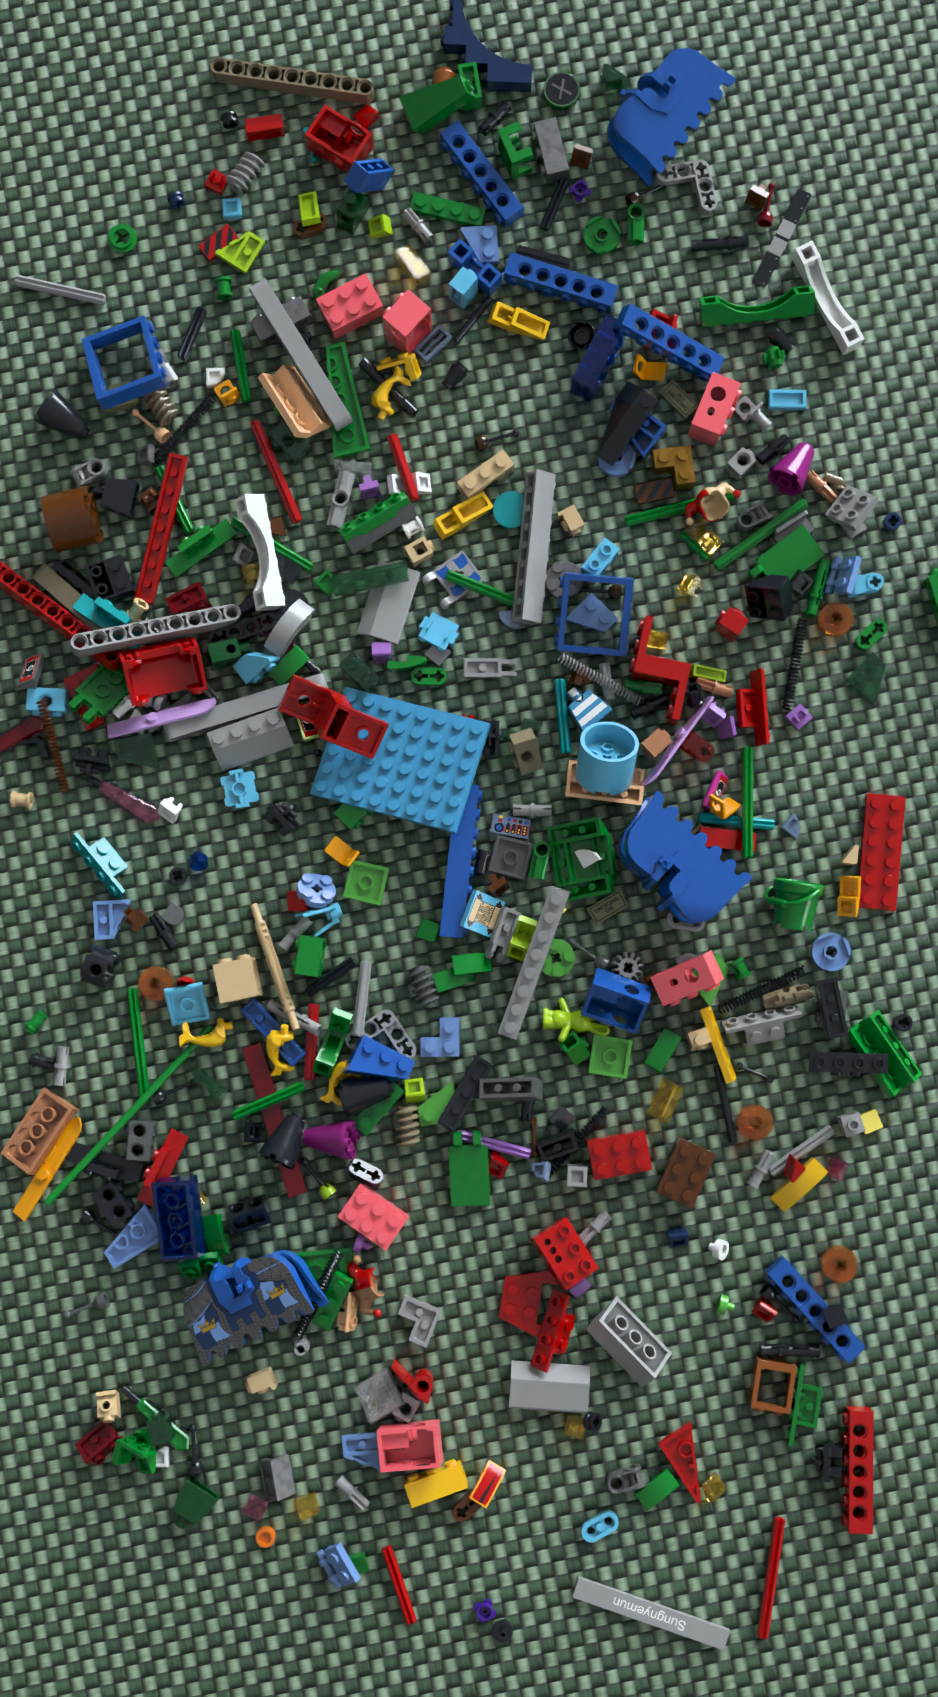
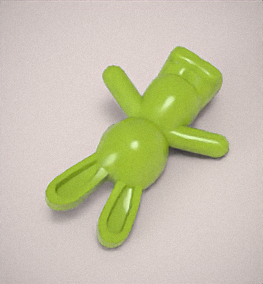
(566, 1020)

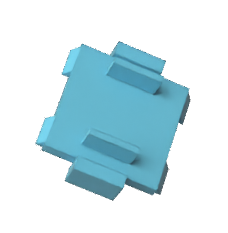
(438, 631)
(239, 789)

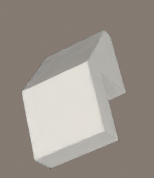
(421, 481)

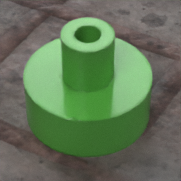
(723, 1305)

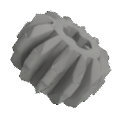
(634, 969)

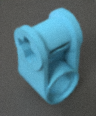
(863, 586)

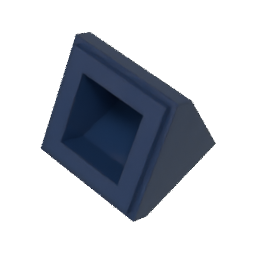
(677, 1237)

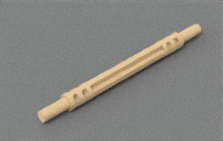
(274, 966)

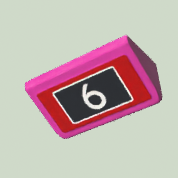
(716, 788)

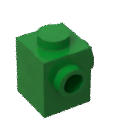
(575, 1048)

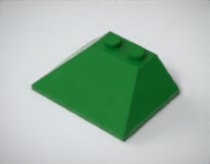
(568, 871)

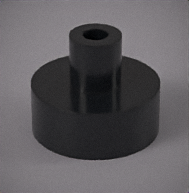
(502, 1630)

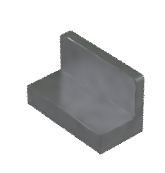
(790, 526)
(277, 1477)

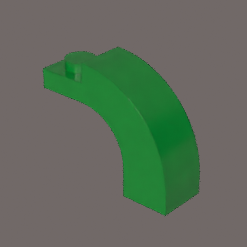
(333, 1042)

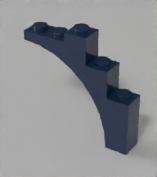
(498, 72)

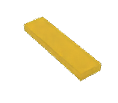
(718, 1044)

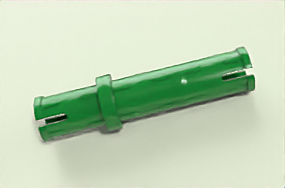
(815, 596)

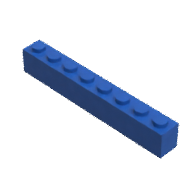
(460, 868)

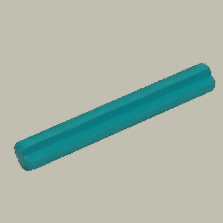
(562, 716)
(732, 820)

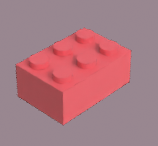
(350, 306)
(373, 1216)

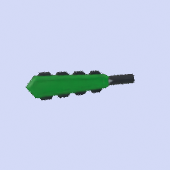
(147, 1408)

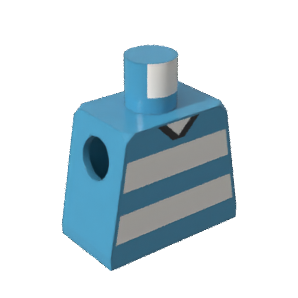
(587, 708)

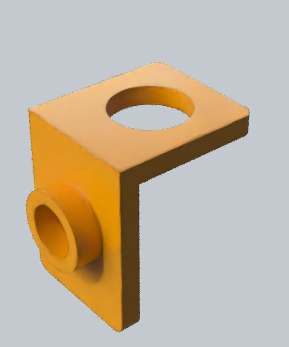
(649, 370)
(230, 396)
(724, 807)
(341, 852)

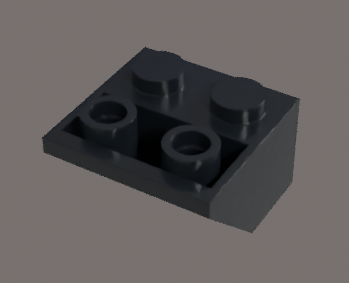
(110, 579)
(769, 597)

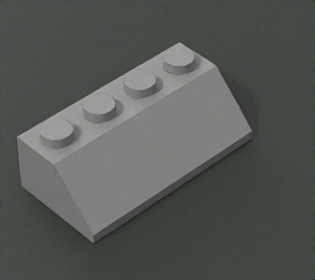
(250, 739)
(629, 1341)

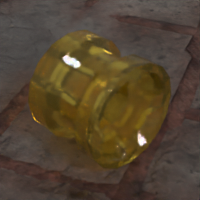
(250, 573)

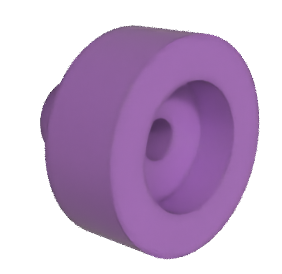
(361, 1243)

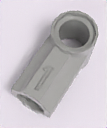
(171, 378)

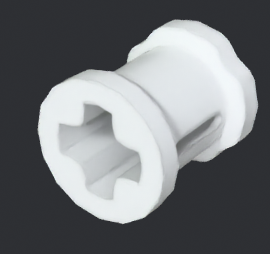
(413, 527)

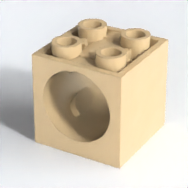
(237, 978)

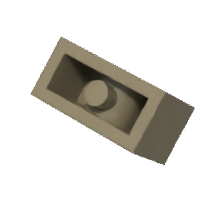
(525, 742)

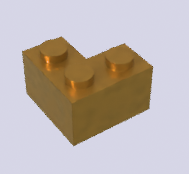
(675, 461)

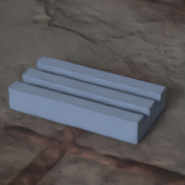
(422, 355)

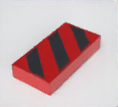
(217, 241)

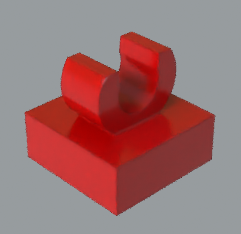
(216, 182)

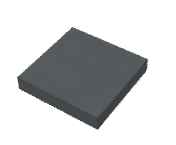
(510, 857)

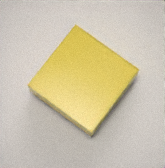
(871, 1121)

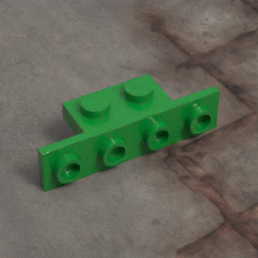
(200, 546)
(806, 1405)

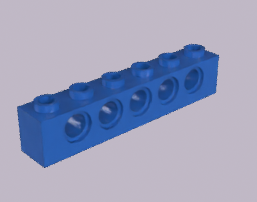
(457, 135)
(555, 274)
(694, 350)
(776, 1272)

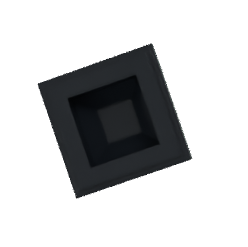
(252, 1131)

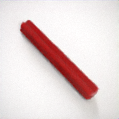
(402, 467)
(311, 1044)
(398, 1584)

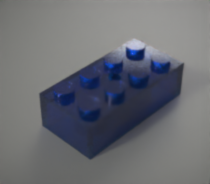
(597, 360)
(179, 1218)

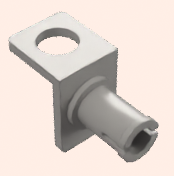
(754, 414)

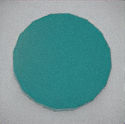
(509, 509)

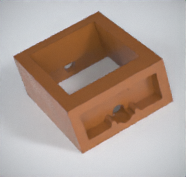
(776, 1365)

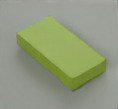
(309, 208)

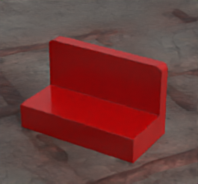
(264, 127)

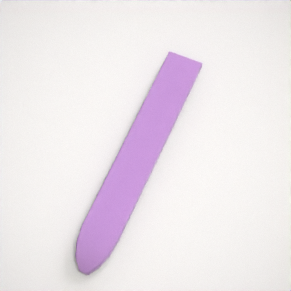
(160, 718)
(680, 736)

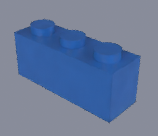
(368, 175)

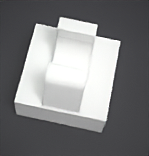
(168, 810)

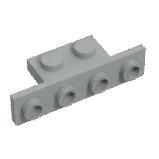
(763, 1025)

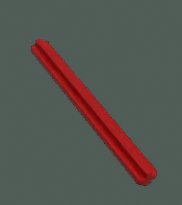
(276, 471)
(771, 1577)

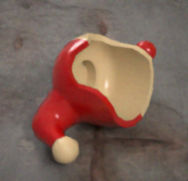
(711, 503)

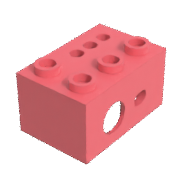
(407, 322)
(708, 422)
(681, 982)
(409, 1444)

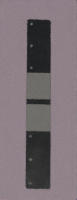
(781, 237)

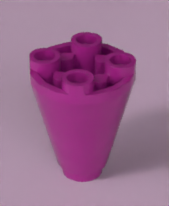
(334, 1138)

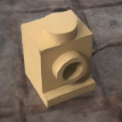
(571, 521)
(420, 544)
(698, 1038)
(261, 1381)
(113, 1412)

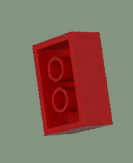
(619, 1154)

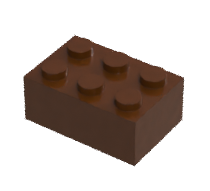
(685, 1172)

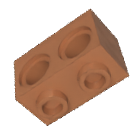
(655, 744)

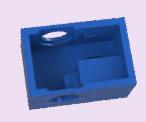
(616, 997)

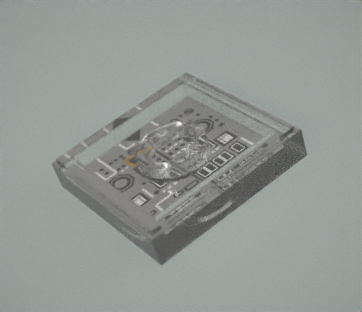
(379, 1395)

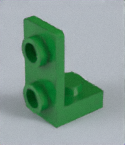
(127, 1447)

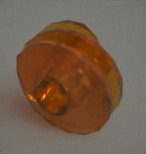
(844, 617)
(148, 978)
(747, 1116)
(848, 1263)

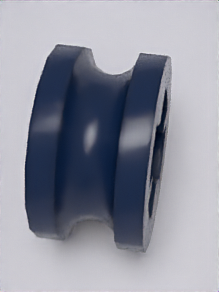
(176, 200)
(896, 516)

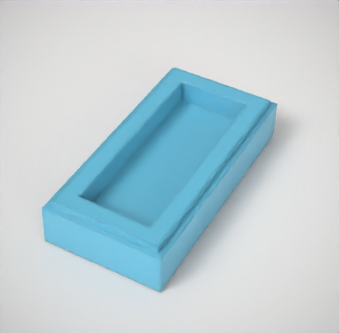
(786, 399)

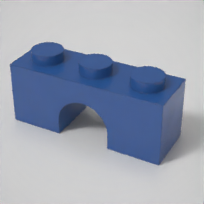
(488, 277)

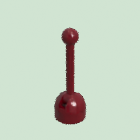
(766, 218)

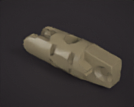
(787, 996)

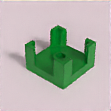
(511, 157)

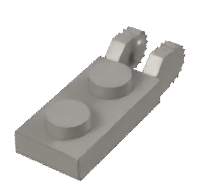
(487, 668)
(502, 933)

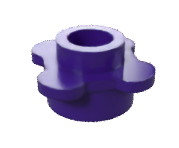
(580, 185)
(484, 1616)

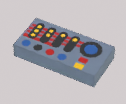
(510, 826)

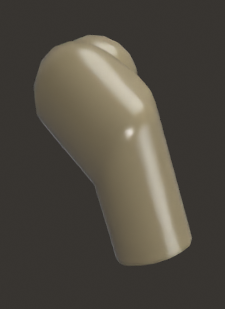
(837, 482)

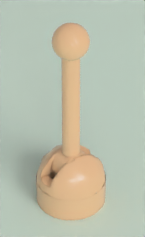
(160, 433)

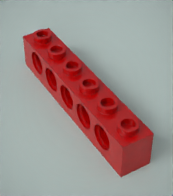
(862, 1522)

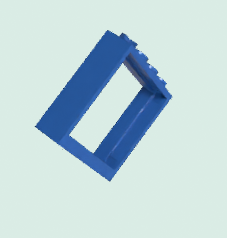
(133, 389)
(625, 617)

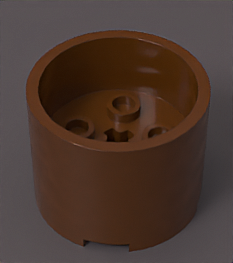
(72, 519)

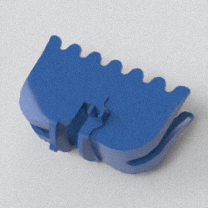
(662, 109)
(697, 877)

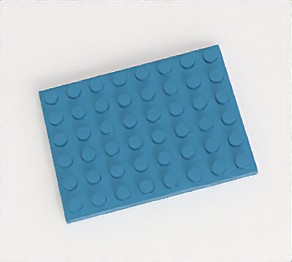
(419, 767)

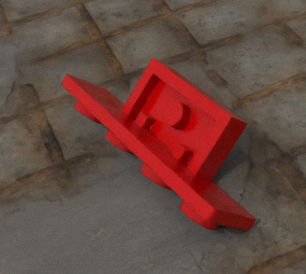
(753, 708)
(163, 1164)
(554, 1331)

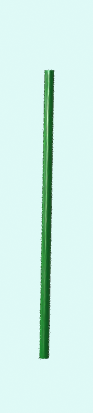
(124, 1119)

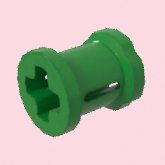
(223, 287)
(739, 968)

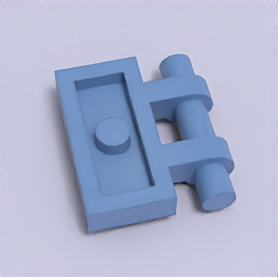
(846, 577)
(342, 1569)

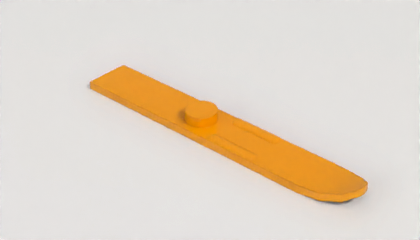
(48, 1169)

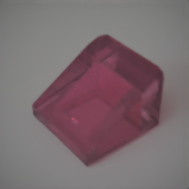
(836, 1168)
(255, 1507)

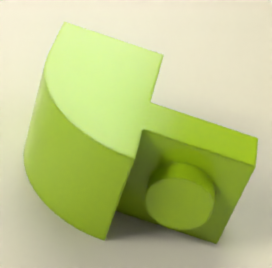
(521, 938)

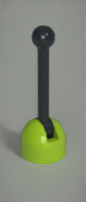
(326, 1190)

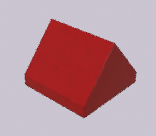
(764, 1310)

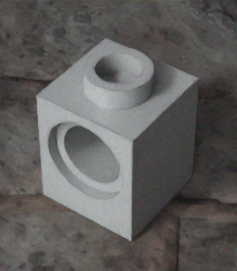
(737, 470)
(850, 1123)
(576, 1175)
(413, 1401)

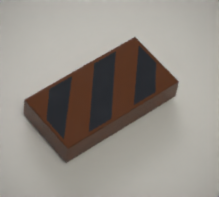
(654, 491)

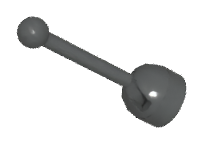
(599, 961)
(100, 1302)

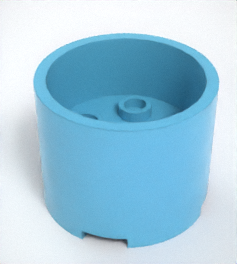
(606, 758)

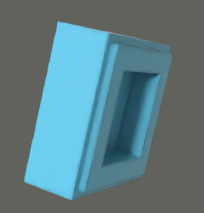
(232, 208)

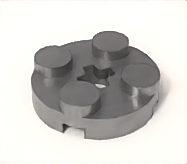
(553, 576)

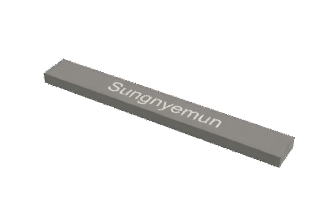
(651, 1613)

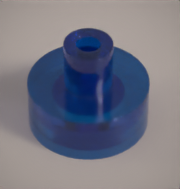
(198, 861)

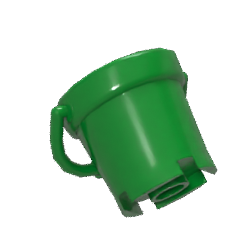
(794, 902)

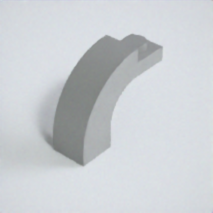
(287, 628)

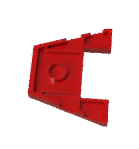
(522, 1299)

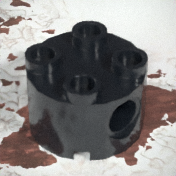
(99, 966)

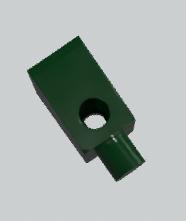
(353, 207)
(219, 654)
(193, 1502)

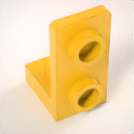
(411, 364)

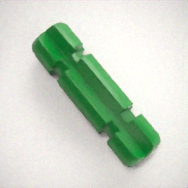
(694, 546)

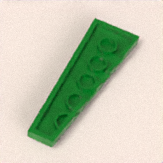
(353, 437)

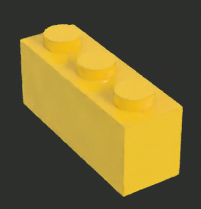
(435, 1483)

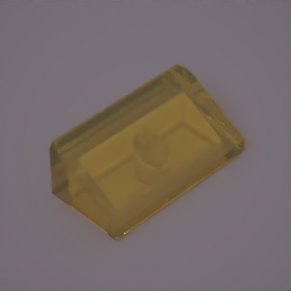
(412, 263)
(665, 1100)

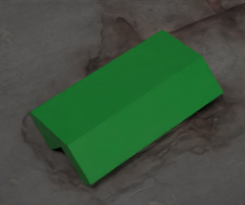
(877, 1037)

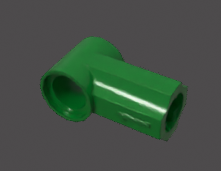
(635, 225)
(539, 862)

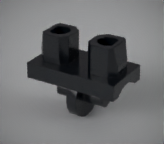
(492, 742)
(92, 764)
(285, 815)
(830, 1452)

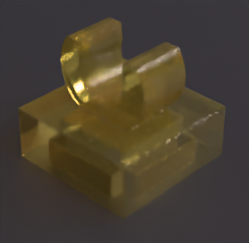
(689, 585)
(574, 1427)

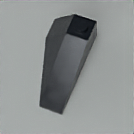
(628, 415)

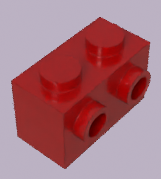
(730, 623)

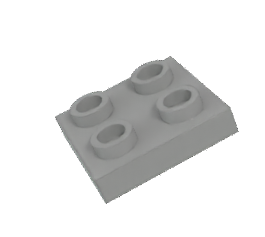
(852, 507)

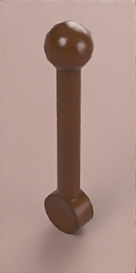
(535, 1153)

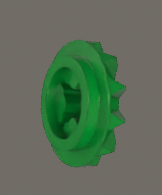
(125, 231)

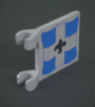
(458, 563)

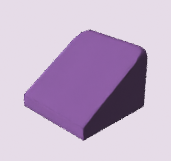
(381, 652)
(727, 728)
(579, 1288)

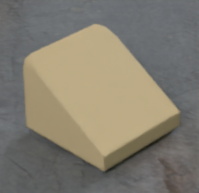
(851, 856)

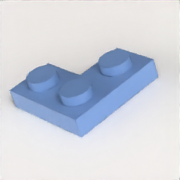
(446, 1044)

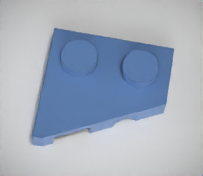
(483, 242)
(592, 614)
(108, 917)
(362, 1448)

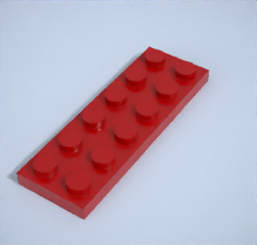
(881, 851)

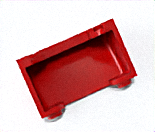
(163, 669)

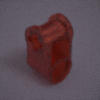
(695, 745)

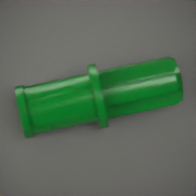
(644, 686)

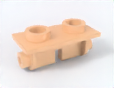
(348, 1320)

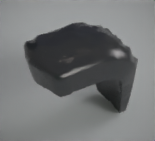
(42, 745)

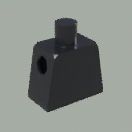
(118, 496)

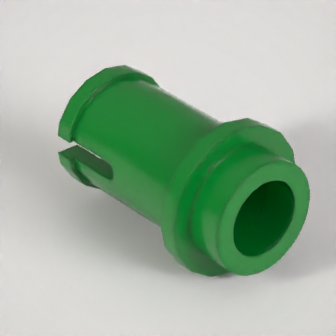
(35, 1022)

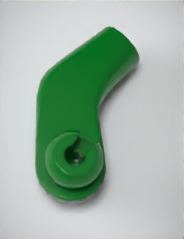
(323, 281)

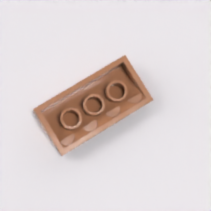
(39, 1131)

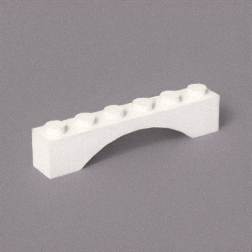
(838, 321)
(254, 516)

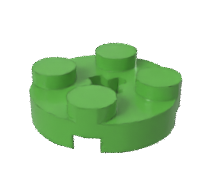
(567, 959)

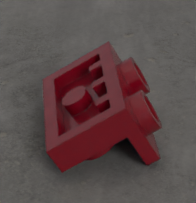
(188, 600)
(98, 1443)

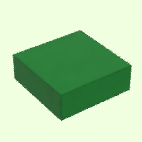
(325, 583)

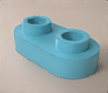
(600, 1527)

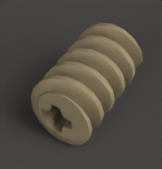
(160, 407)
(407, 1126)

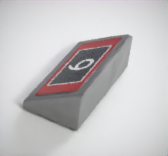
(31, 672)

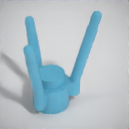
(331, 912)

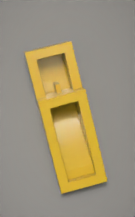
(518, 321)
(462, 515)
(791, 1192)

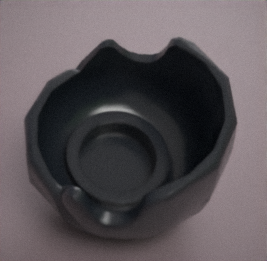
(581, 335)

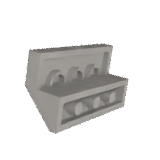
(388, 609)
(560, 1390)

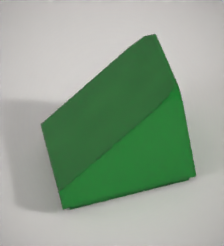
(428, 930)
(360, 1562)

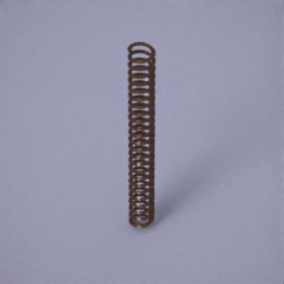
(54, 745)

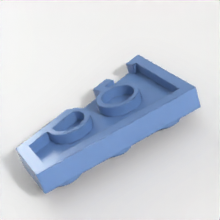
(134, 1238)

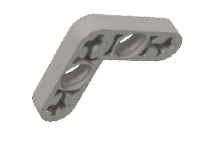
(692, 175)
(387, 1028)

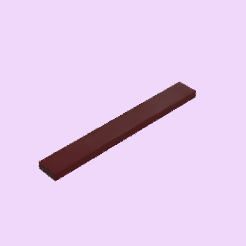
(272, 1115)

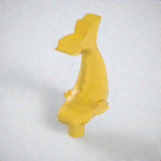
(380, 396)
(214, 1039)
(273, 1042)
(333, 1082)

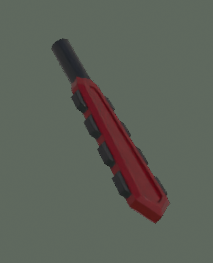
(20, 733)

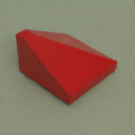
(366, 116)
(497, 1165)

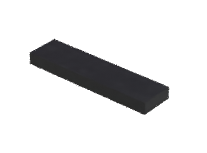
(464, 1093)

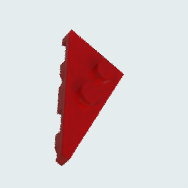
(680, 1452)

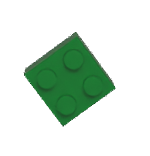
(309, 956)

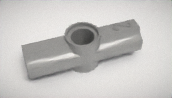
(343, 489)

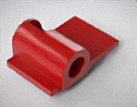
(419, 1390)

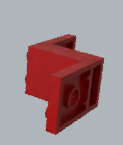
(659, 670)
(333, 716)

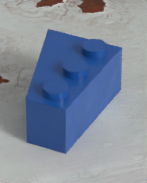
(648, 435)
(378, 1060)

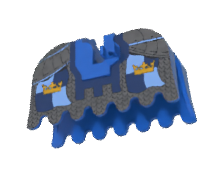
(247, 1298)

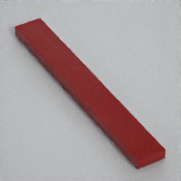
(161, 528)

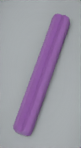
(498, 1145)

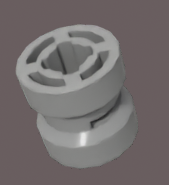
(157, 702)

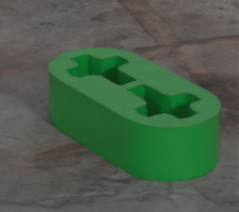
(868, 632)
(429, 672)

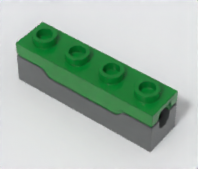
(377, 522)

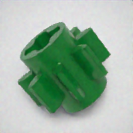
(773, 357)

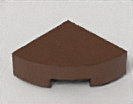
(277, 526)

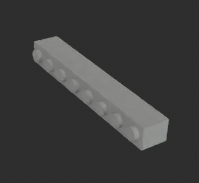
(533, 547)
(534, 962)

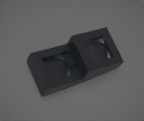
(287, 569)

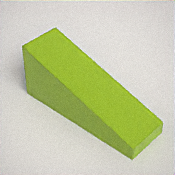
(707, 673)

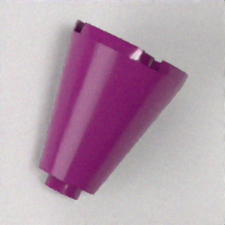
(792, 470)

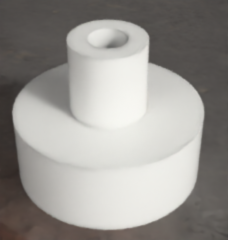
(719, 1249)

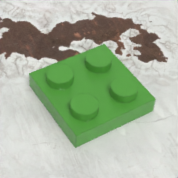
(366, 882)
(610, 1056)

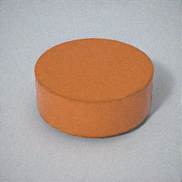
(265, 1536)

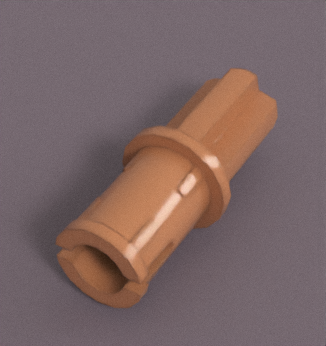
(821, 487)
(715, 687)

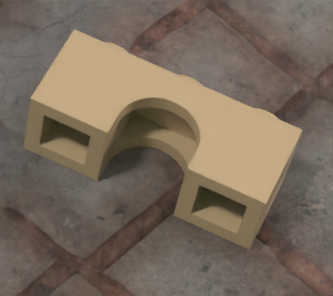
(493, 469)

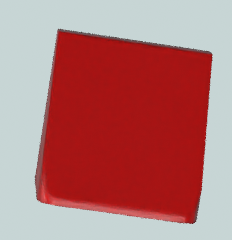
(294, 902)
(793, 1168)

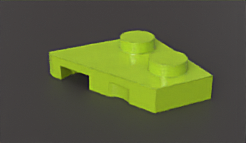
(242, 251)

